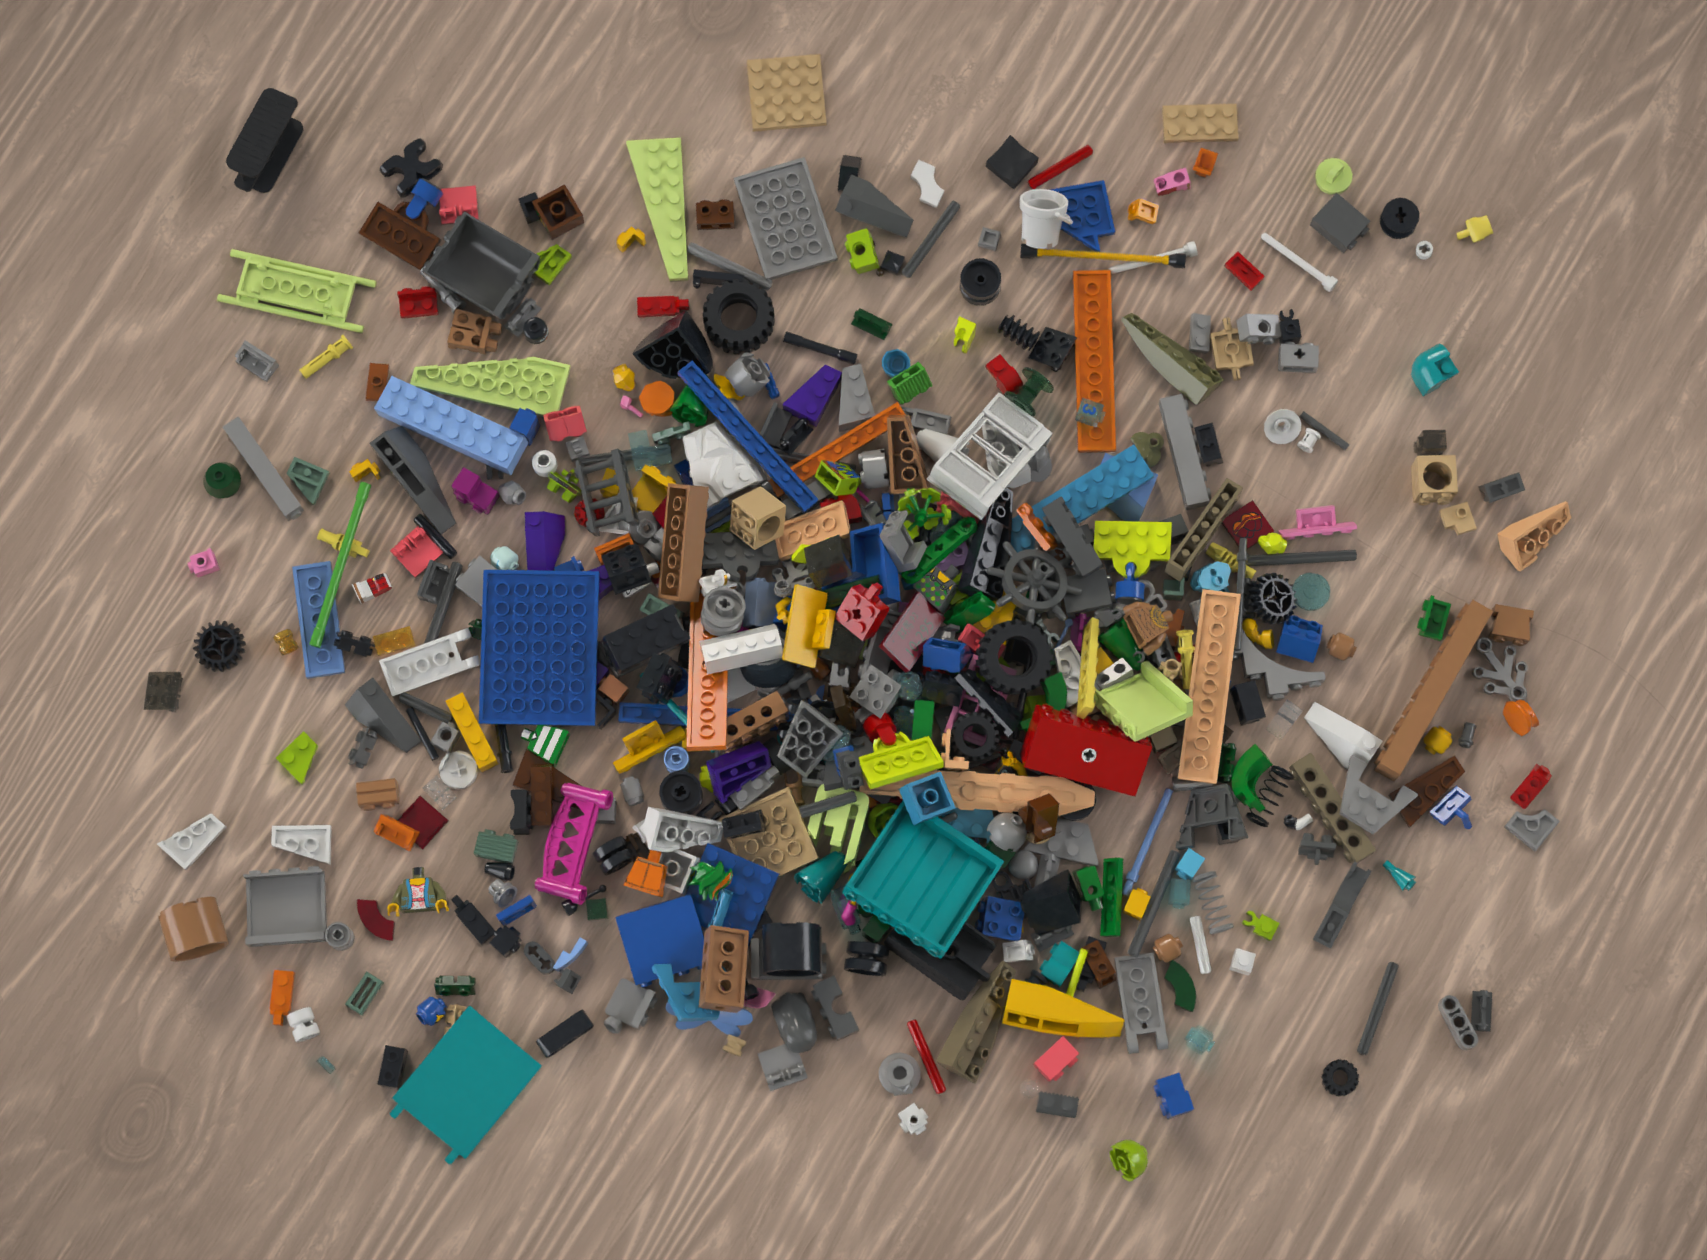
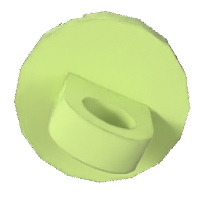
(1333, 176)

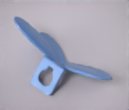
(726, 1022)

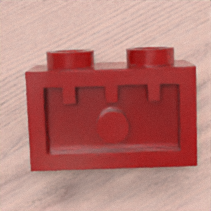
(418, 302)

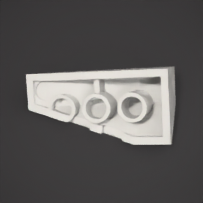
(1007, 448)

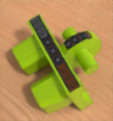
(557, 481)

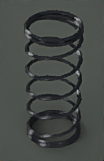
(1282, 773)

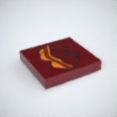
(1247, 523)

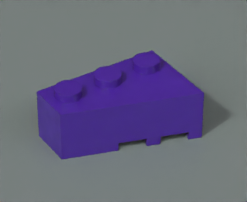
(814, 395)
(737, 768)

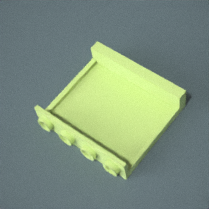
(1144, 703)

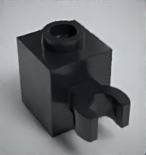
(1289, 328)

